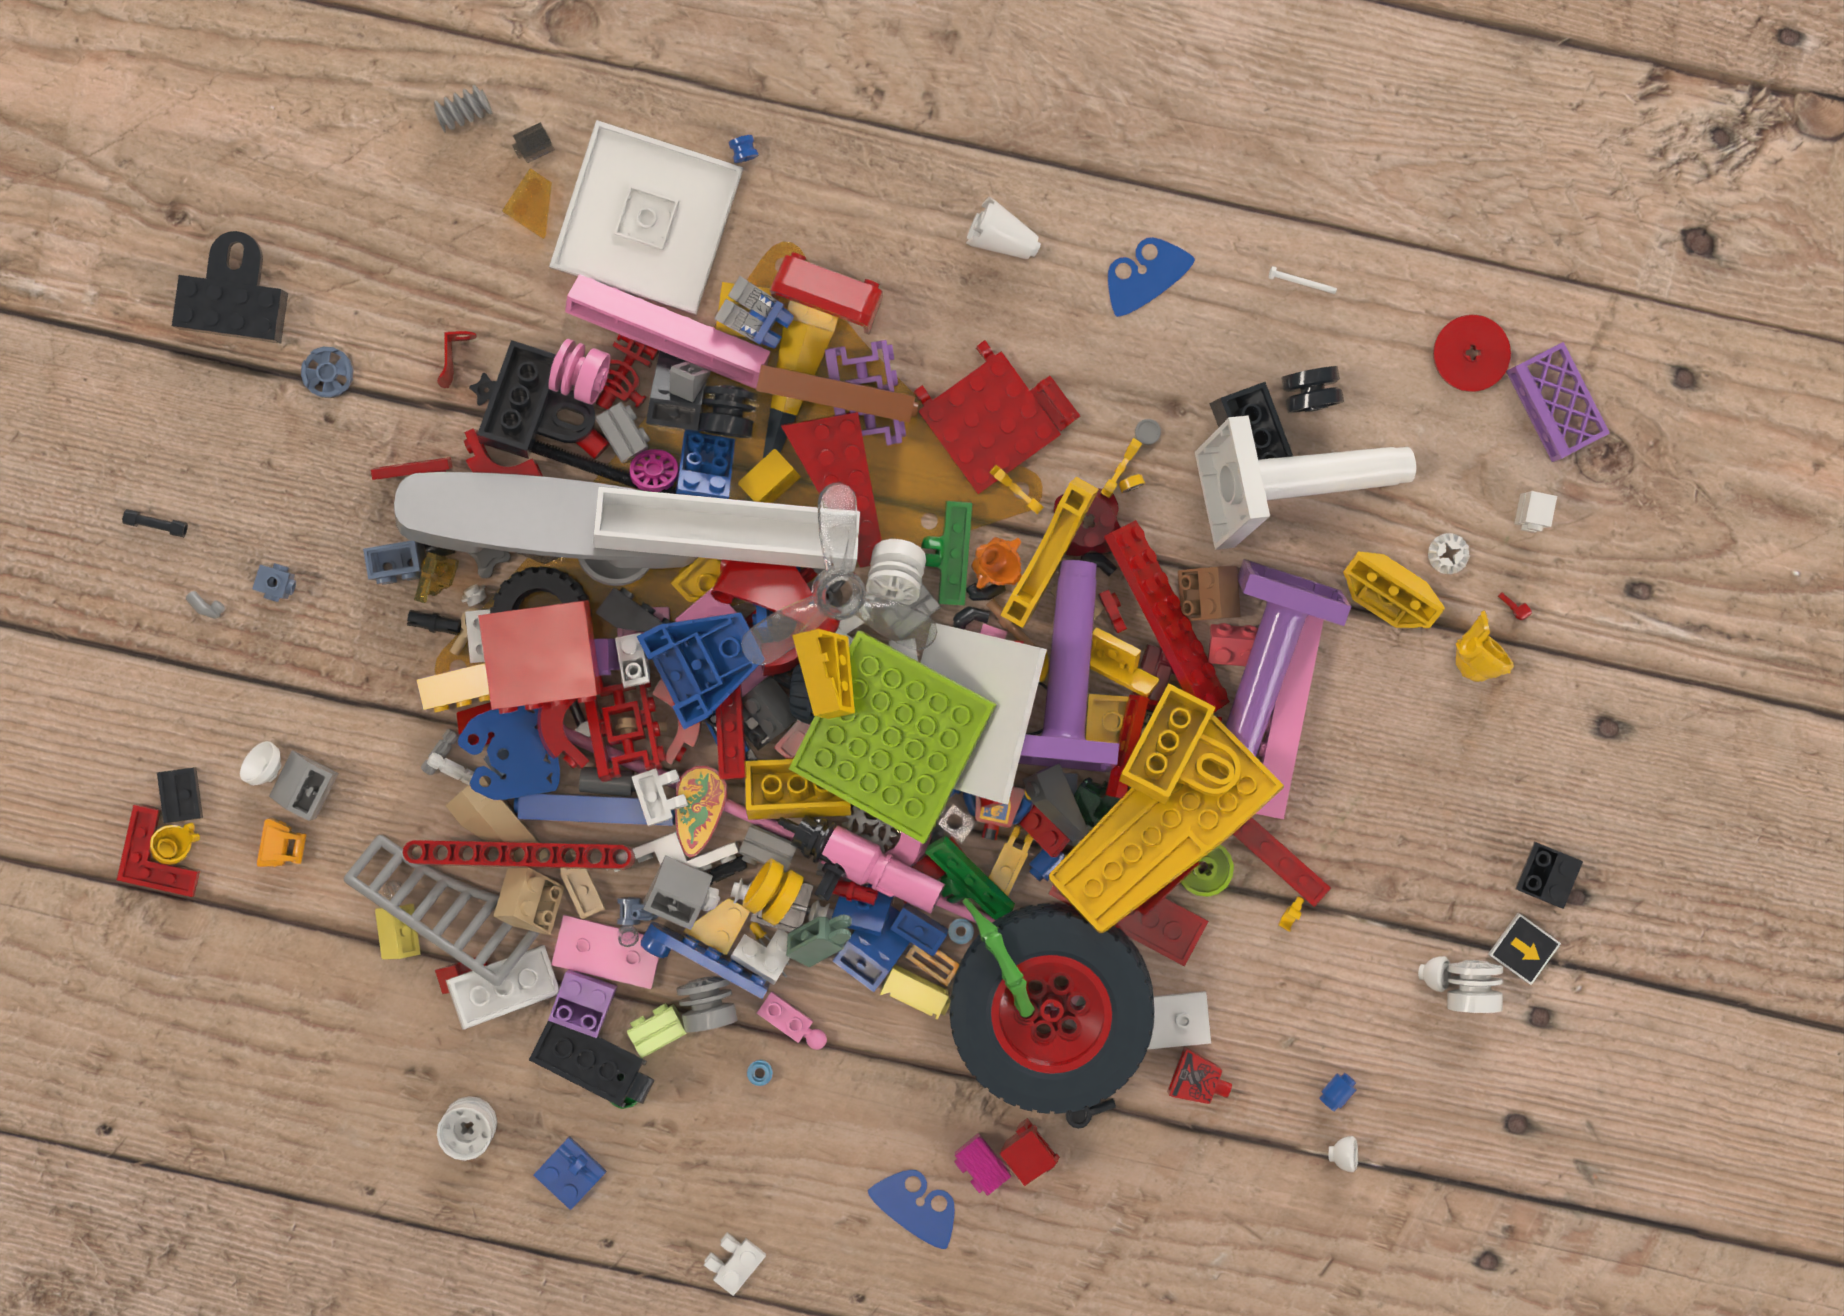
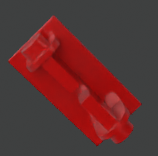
(1055, 403)

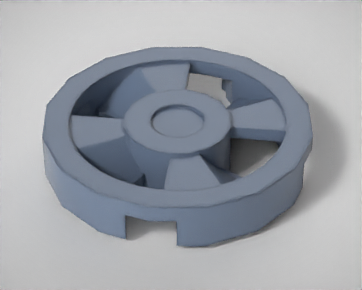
(327, 372)

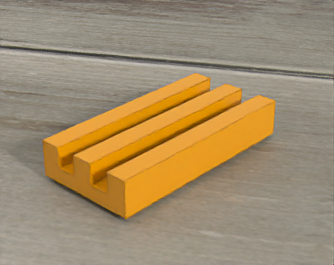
(951, 974)

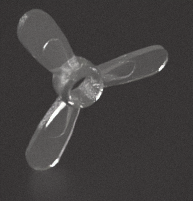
(837, 537)

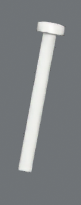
(1273, 273)

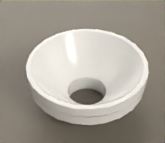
(261, 764)

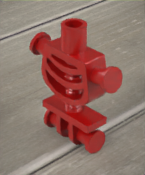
(610, 392)

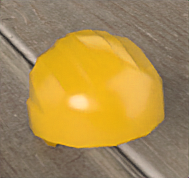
(172, 843)

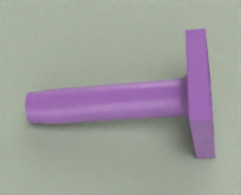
(1287, 607)
(1068, 680)

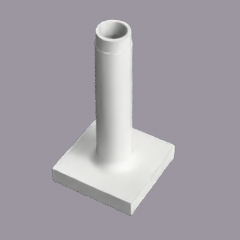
(1240, 484)

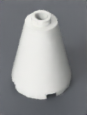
(1002, 232)

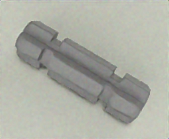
(441, 748)

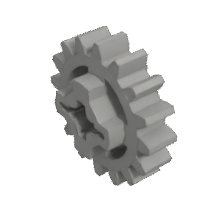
(862, 818)

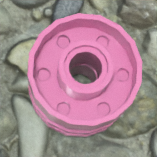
(585, 373)

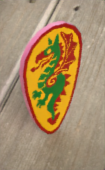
(706, 802)

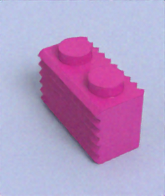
(982, 1164)

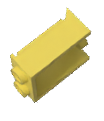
(916, 991)

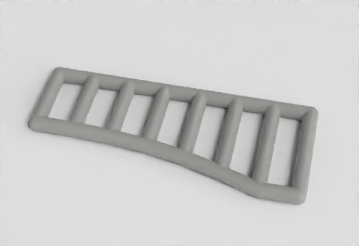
(434, 936)

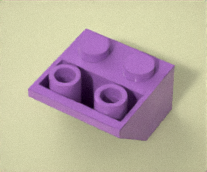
(582, 1003)

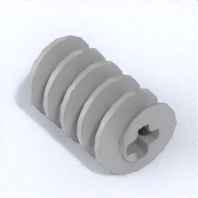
(462, 108)

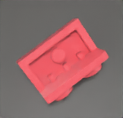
(1231, 644)

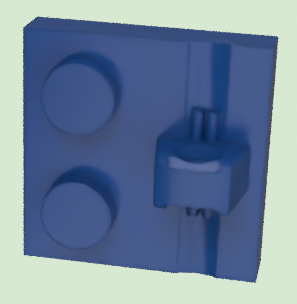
(570, 1173)

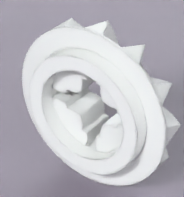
(1438, 547)

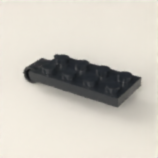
(592, 1064)

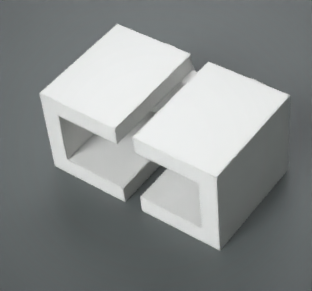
(1535, 511)

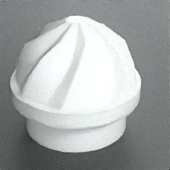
(711, 899)

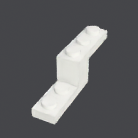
(670, 846)

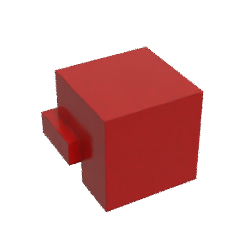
(1028, 1153)

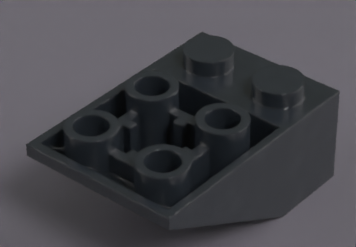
(668, 409)

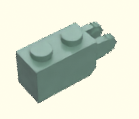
(818, 939)

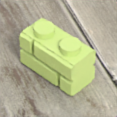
(656, 1030)

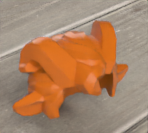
(997, 562)

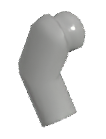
(201, 607)

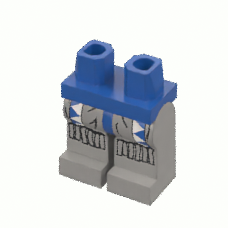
(761, 317)

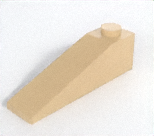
(492, 819)

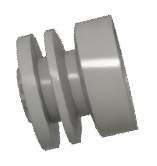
(706, 1003)

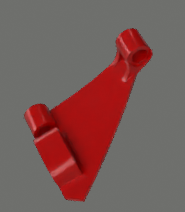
(764, 585)

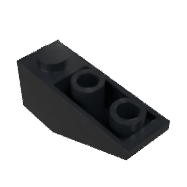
(626, 613)

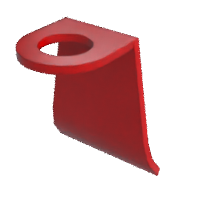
(446, 377)

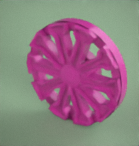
(654, 470)

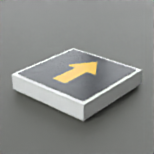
(1524, 948)

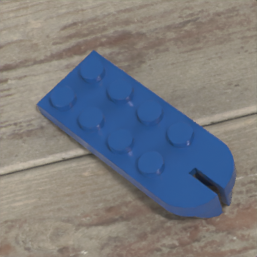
(660, 940)

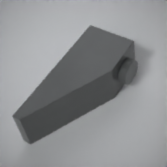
(1054, 798)

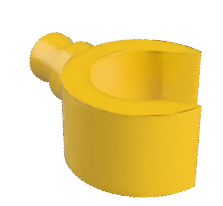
(1291, 914)

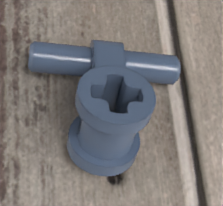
(632, 911)

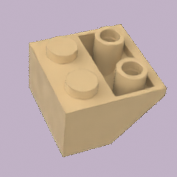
(529, 900)

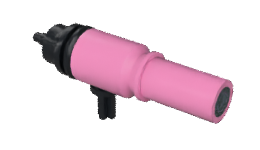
(860, 861)

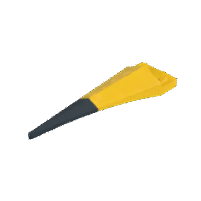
(801, 351)

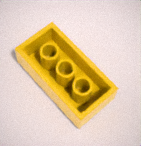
(779, 792)

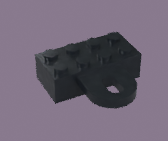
(229, 299)
(527, 407)

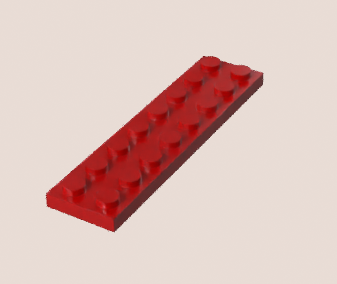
(1164, 615)

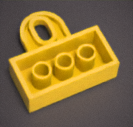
(1176, 748)

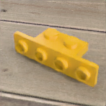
(1120, 663)

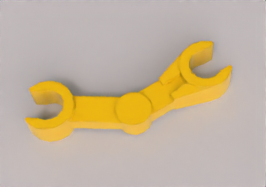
(1130, 452)
(1001, 476)

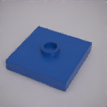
(865, 916)

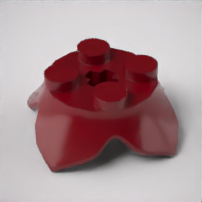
(1104, 512)

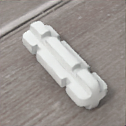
(450, 768)

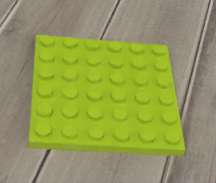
(902, 742)

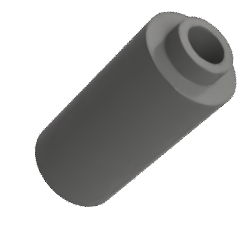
(590, 783)

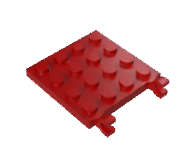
(987, 420)

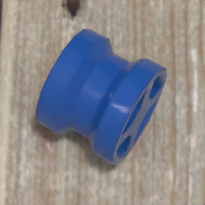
(743, 148)

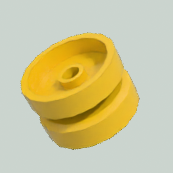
(773, 891)

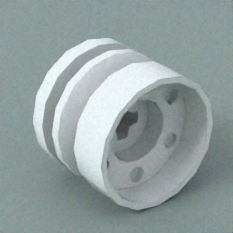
(896, 570)
(1475, 987)
(463, 1142)

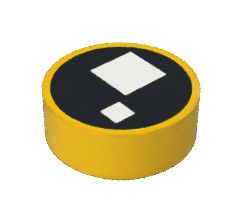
(1131, 483)

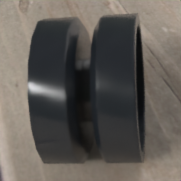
(1312, 388)

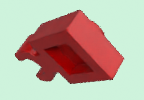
(1111, 605)

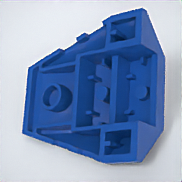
(699, 662)

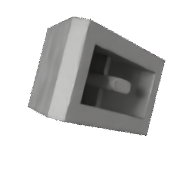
(687, 380)

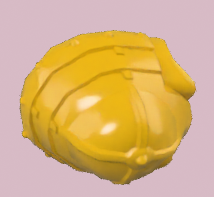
(1480, 655)

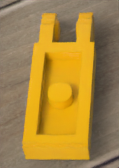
(1010, 862)

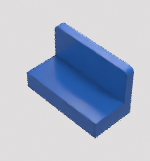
(919, 929)

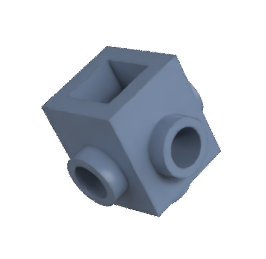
(266, 580)

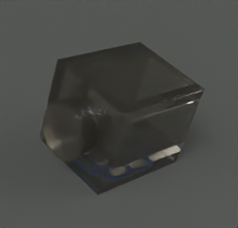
(532, 143)

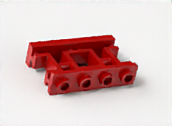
(603, 727)

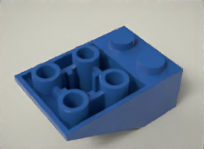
(705, 465)
(872, 956)

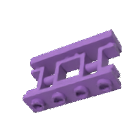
(862, 373)

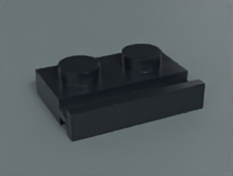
(179, 795)

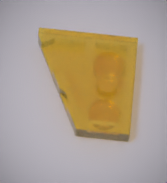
(531, 203)
(436, 575)

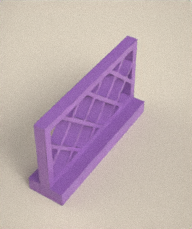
(1542, 416)

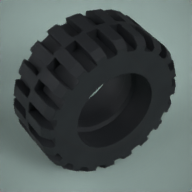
(535, 580)

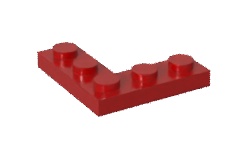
(136, 863)

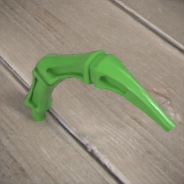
(1010, 973)

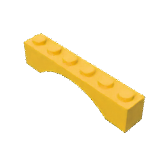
(1050, 552)

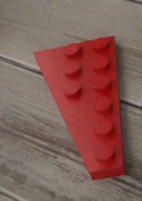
(835, 453)

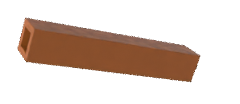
(836, 393)

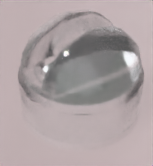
(396, 885)
(627, 935)

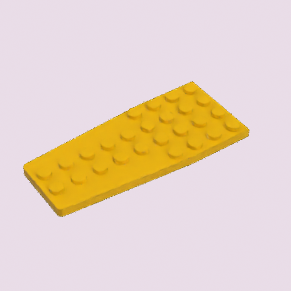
(1150, 844)

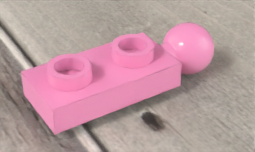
(791, 1021)

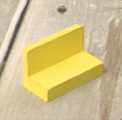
(395, 937)

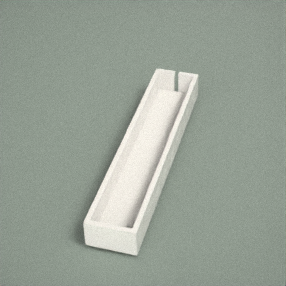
(709, 528)

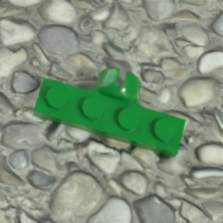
(951, 552)
(967, 880)

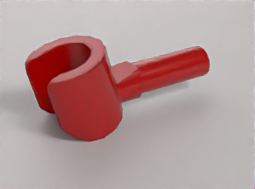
(1520, 612)

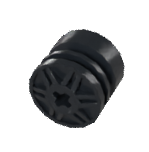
(728, 411)

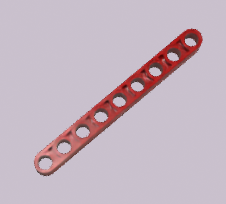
(507, 850)

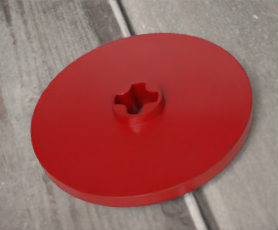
(1486, 367)

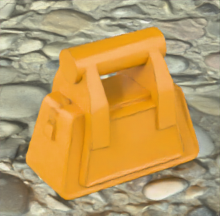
(275, 844)

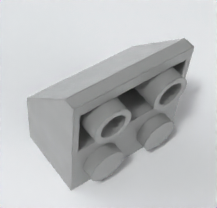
(303, 786)
(677, 892)

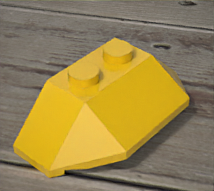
(1392, 591)

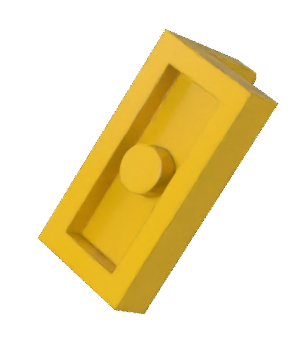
(769, 478)

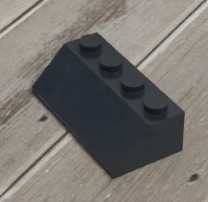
(1264, 421)

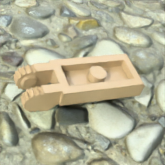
(582, 890)

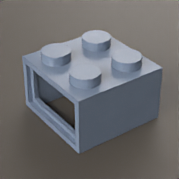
(399, 556)

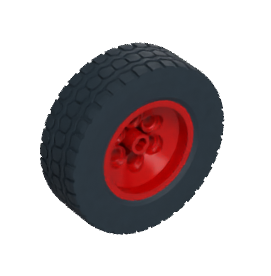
(1065, 1065)

